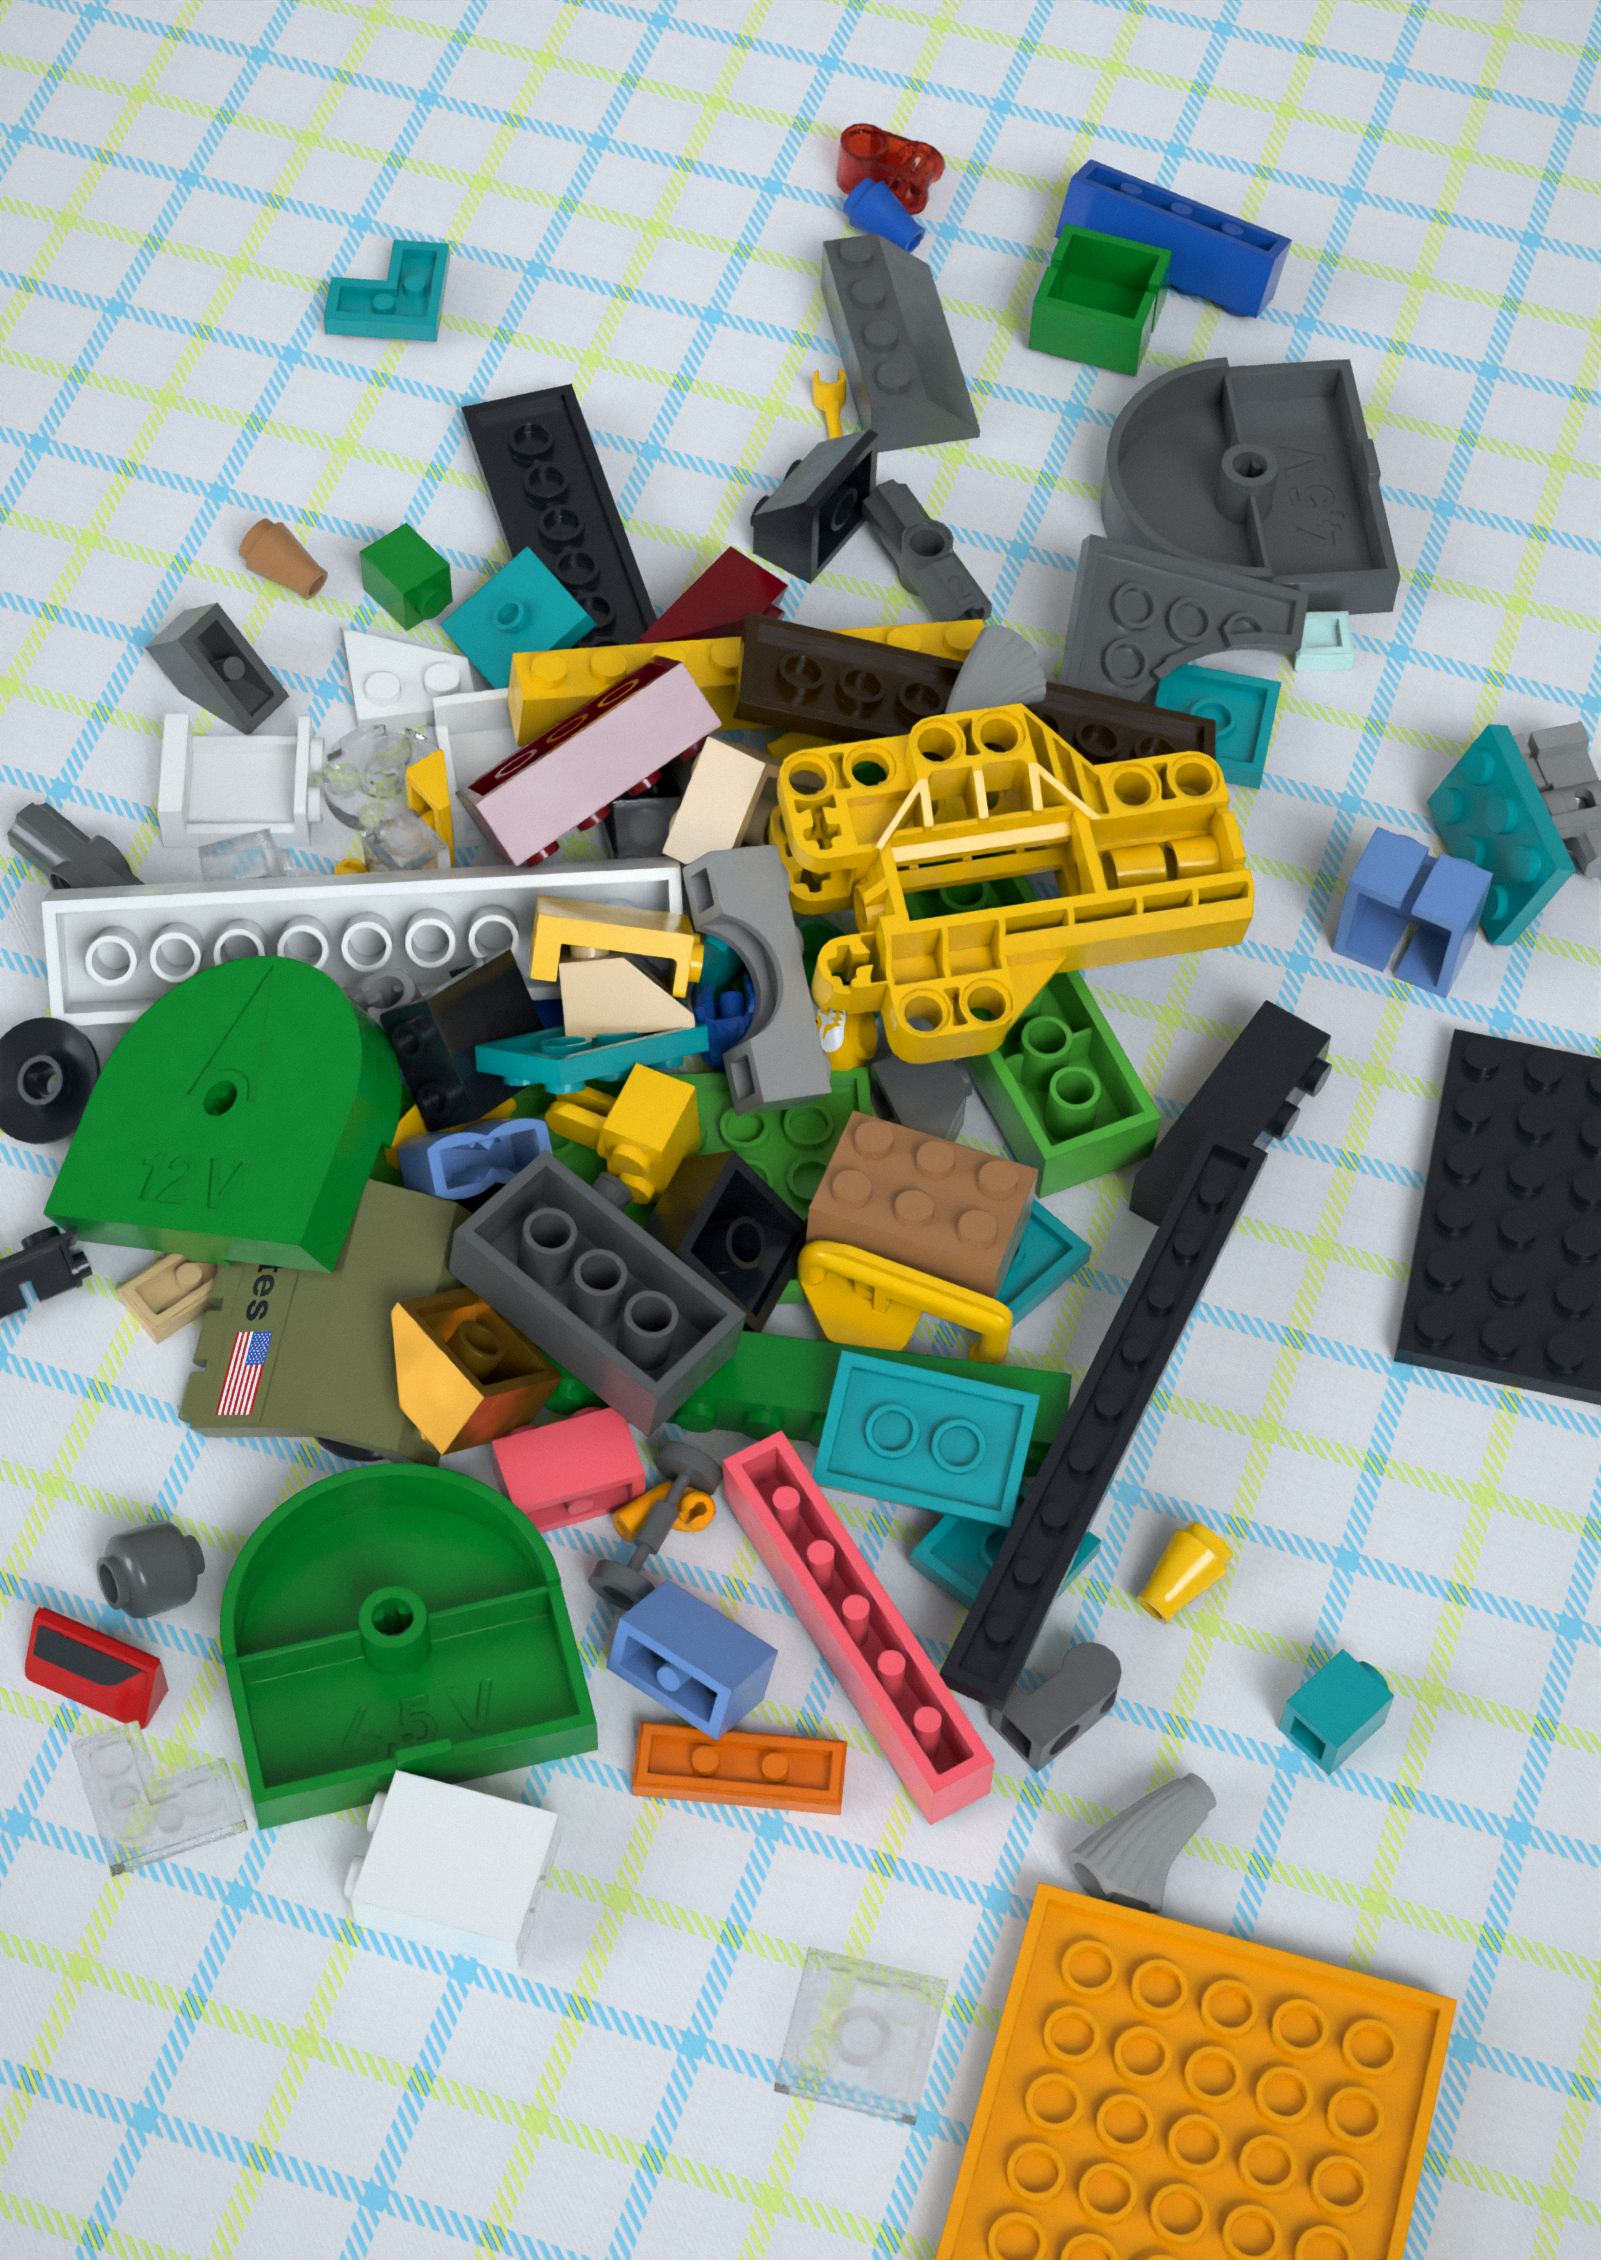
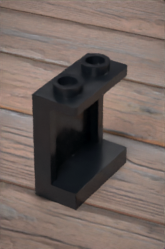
(440, 1032)

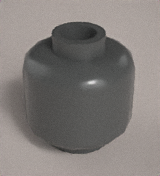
(150, 1569)

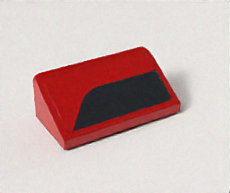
(94, 1668)

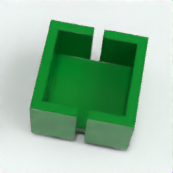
(1100, 299)

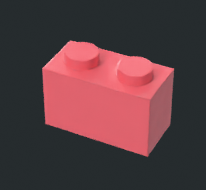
(569, 1468)

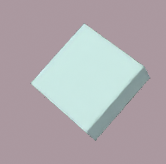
(1325, 643)

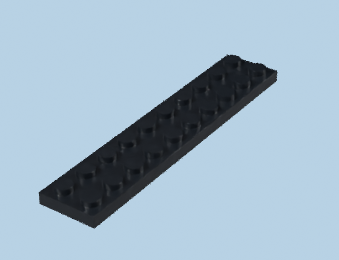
(558, 503)

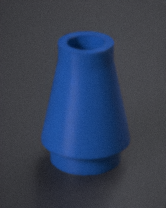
(878, 211)

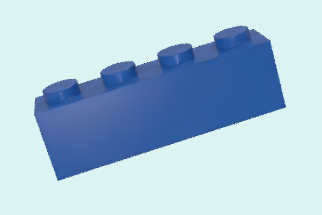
(1211, 249)

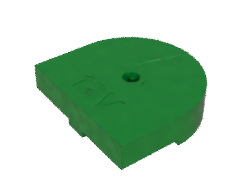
(235, 1121)
(465, 1690)

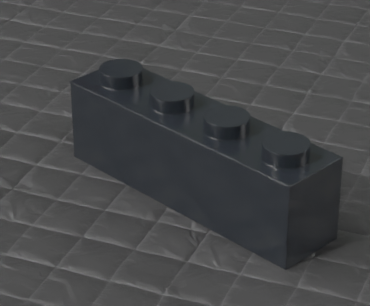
(1245, 1098)

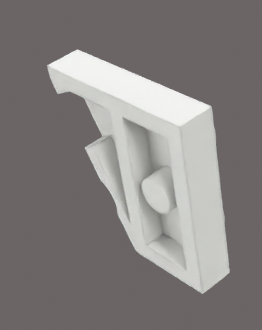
(399, 680)

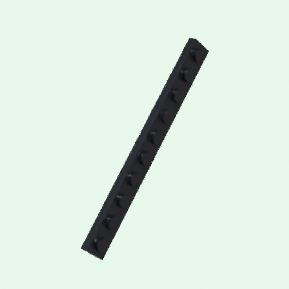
(1101, 1422)

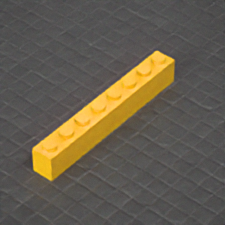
(558, 682)

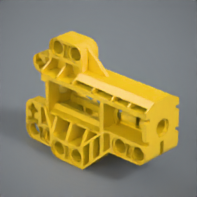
(1100, 828)

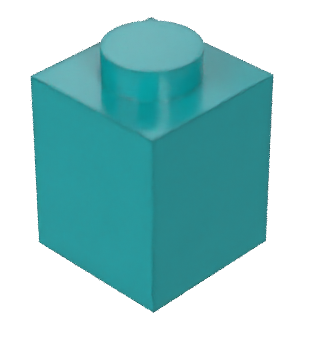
(1336, 1711)

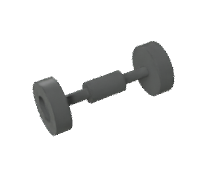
(685, 1468)

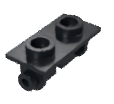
(46, 1265)

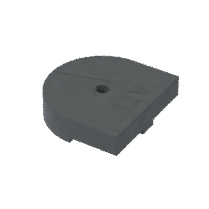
(1256, 479)

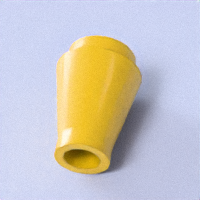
(1186, 1569)

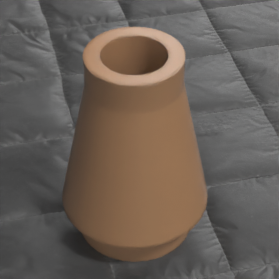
(280, 557)

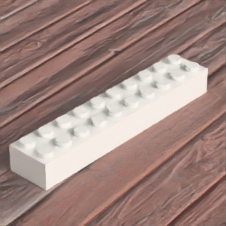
(132, 944)

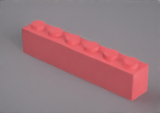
(857, 1628)

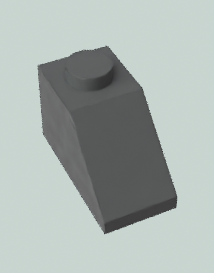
(217, 667)
(921, 1095)

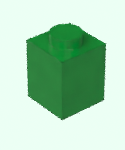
(406, 577)

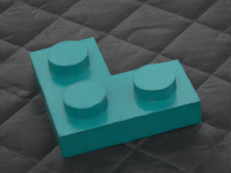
(398, 308)

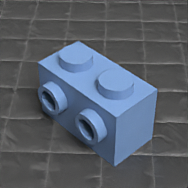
(691, 1659)

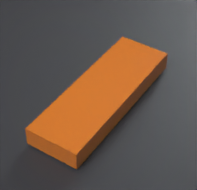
(740, 1768)

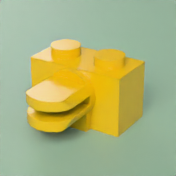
(638, 1133)

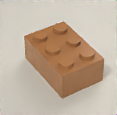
(924, 1203)

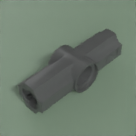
(924, 554)
(66, 852)

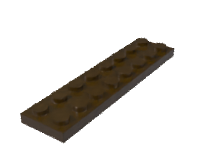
(874, 690)

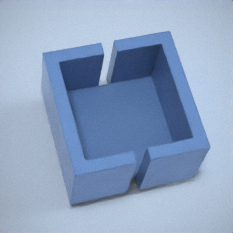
(1403, 885)

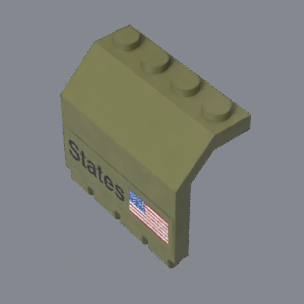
(318, 1347)

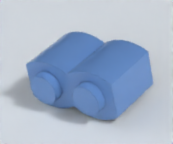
(473, 1159)

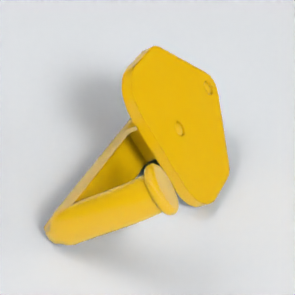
(880, 1302)

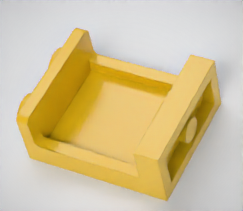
(614, 929)

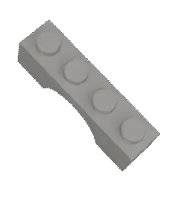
(746, 904)

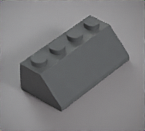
(895, 344)

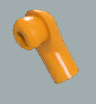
(694, 1506)

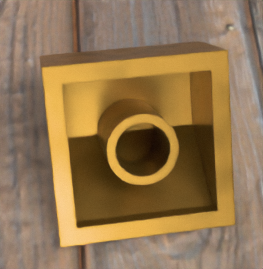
(466, 1370)

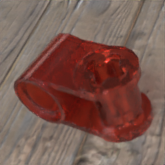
(888, 158)

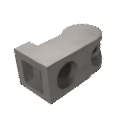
(1062, 1707)

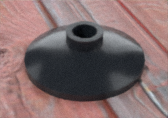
(27, 1061)

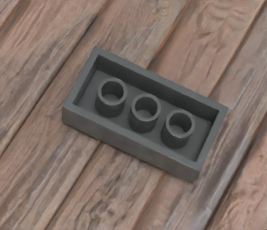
(596, 1292)

